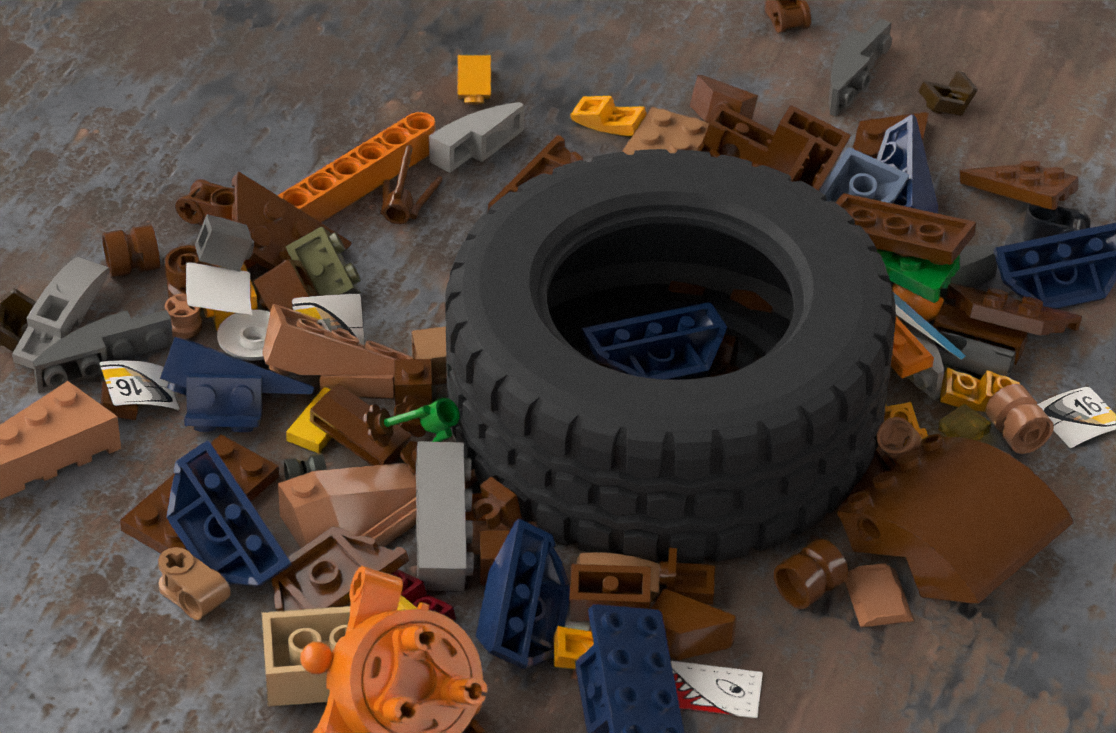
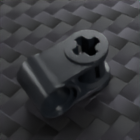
(1043, 222)

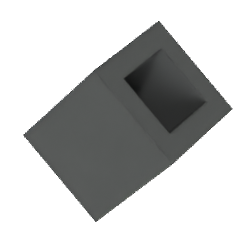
(224, 243)

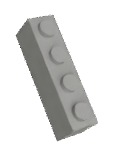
(441, 515)

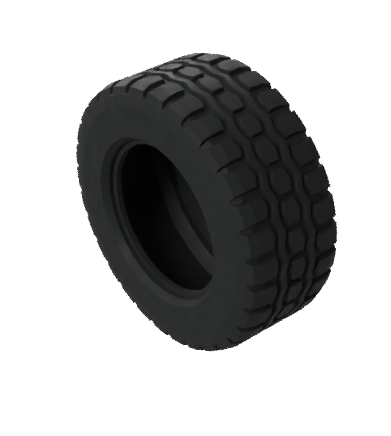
(660, 460)

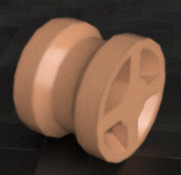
(184, 318)

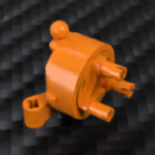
(396, 666)

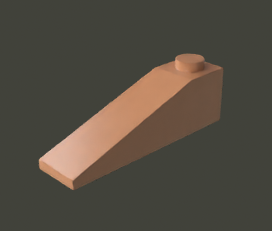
(305, 348)
(343, 499)

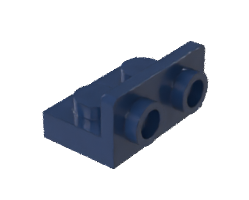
(224, 402)

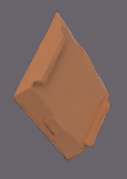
(877, 595)

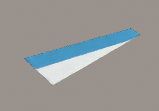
(905, 312)

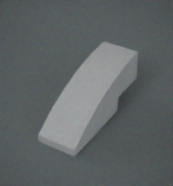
(475, 135)

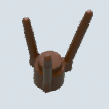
(399, 204)

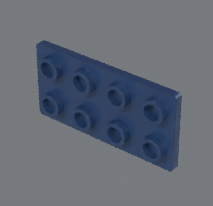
(628, 673)

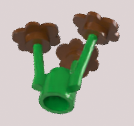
(414, 417)

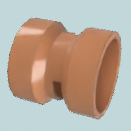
(894, 433)

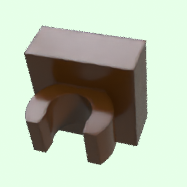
(498, 503)

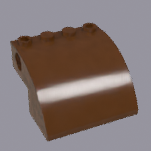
(798, 147)
(957, 516)

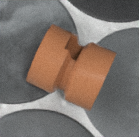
(1019, 418)

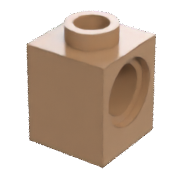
(431, 345)

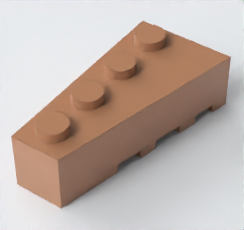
(53, 434)

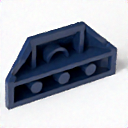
(1061, 267)
(661, 344)
(220, 521)
(524, 598)

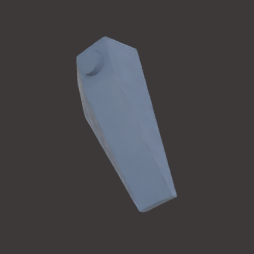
(864, 177)

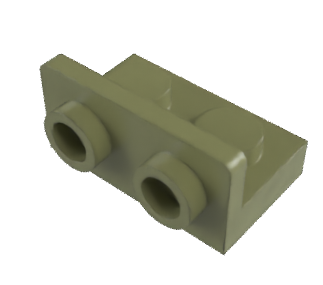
(324, 263)

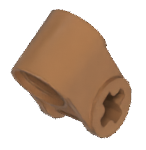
(191, 583)

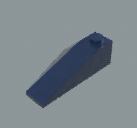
(904, 150)
(193, 358)

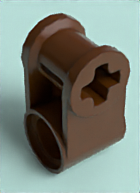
(788, 14)
(210, 200)

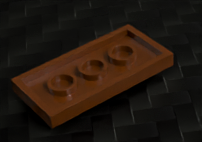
(910, 230)
(148, 519)

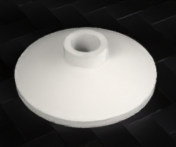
(244, 334)

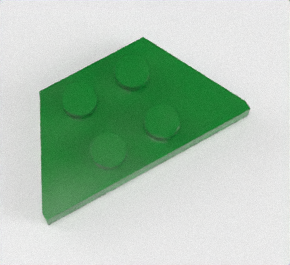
(919, 274)

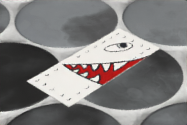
(717, 689)

